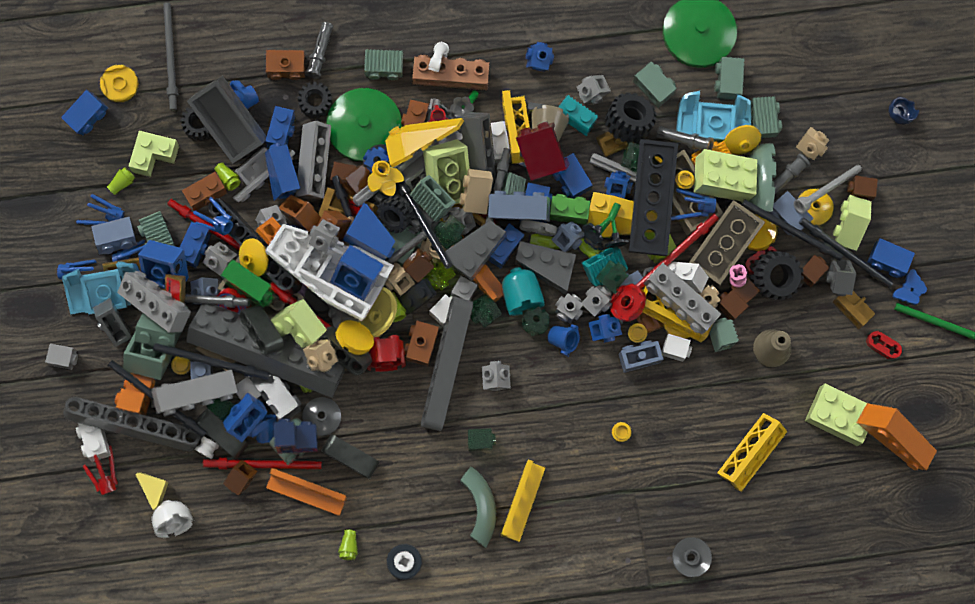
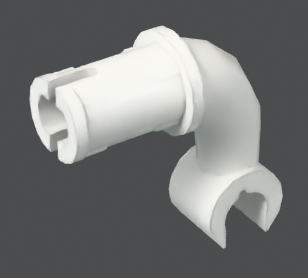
(440, 50)

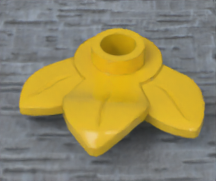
(384, 181)

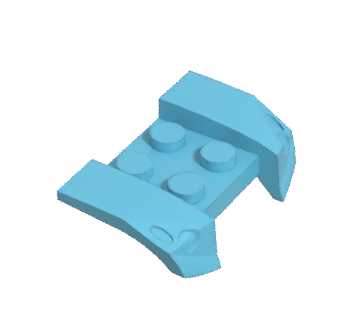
(712, 118)
(89, 290)

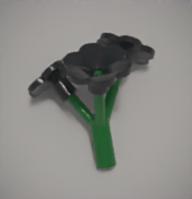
(593, 233)

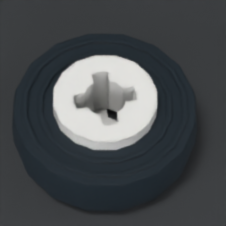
(400, 566)

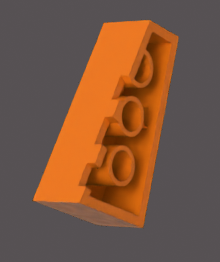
(897, 435)

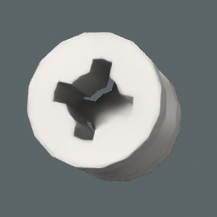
(207, 447)

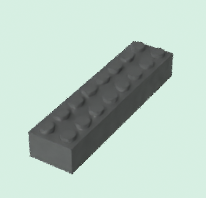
(224, 334)

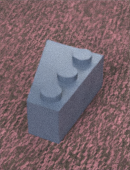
(519, 206)

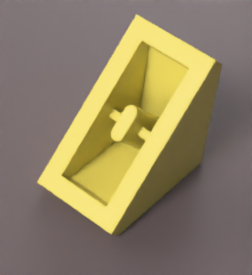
(153, 489)

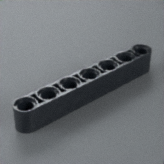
(239, 226)

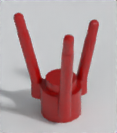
(437, 114)
(105, 483)

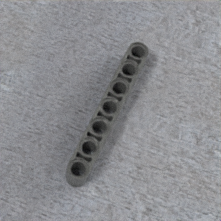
(446, 364)
(121, 425)

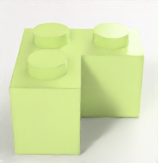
(151, 148)
(855, 220)
(300, 322)

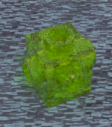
(440, 276)

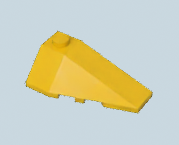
(410, 138)
(601, 206)

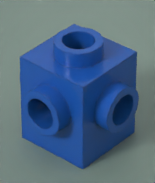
(540, 62)
(370, 155)
(614, 189)
(605, 328)

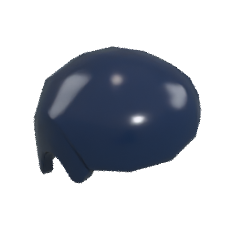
(902, 111)

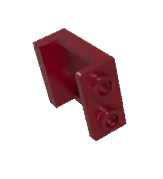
(541, 150)

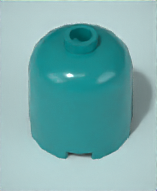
(521, 291)

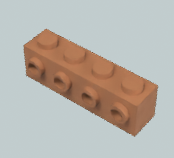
(452, 73)

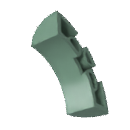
(765, 171)
(484, 505)

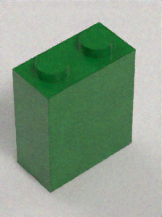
(248, 284)

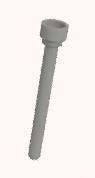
(803, 203)

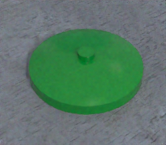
(699, 32)
(361, 121)

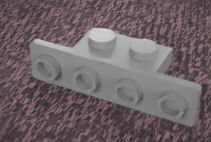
(253, 173)

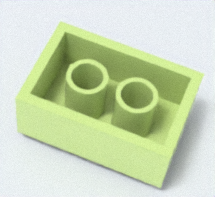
(447, 166)
(725, 175)
(837, 414)

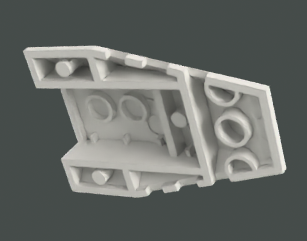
(315, 269)

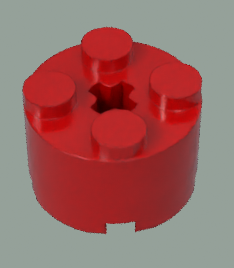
(387, 354)

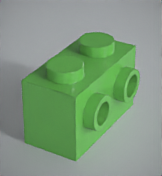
(569, 209)

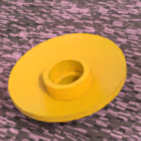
(742, 139)
(825, 210)
(253, 256)

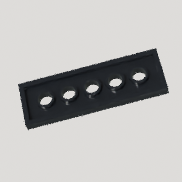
(664, 190)

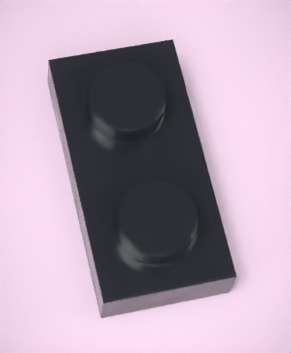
(417, 296)

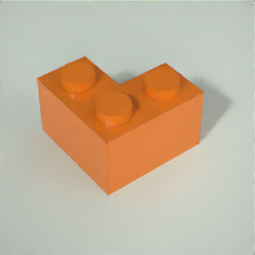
(133, 399)

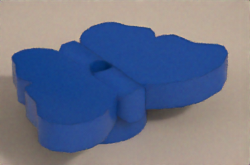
(913, 282)

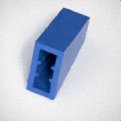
(281, 172)
(370, 234)

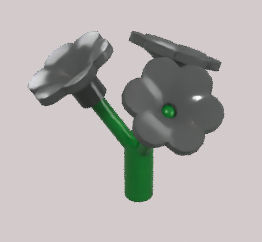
(461, 106)

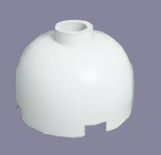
(171, 518)

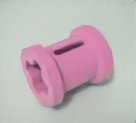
(735, 271)

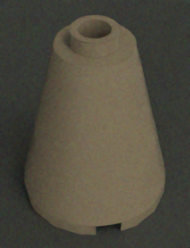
(550, 114)
(772, 347)

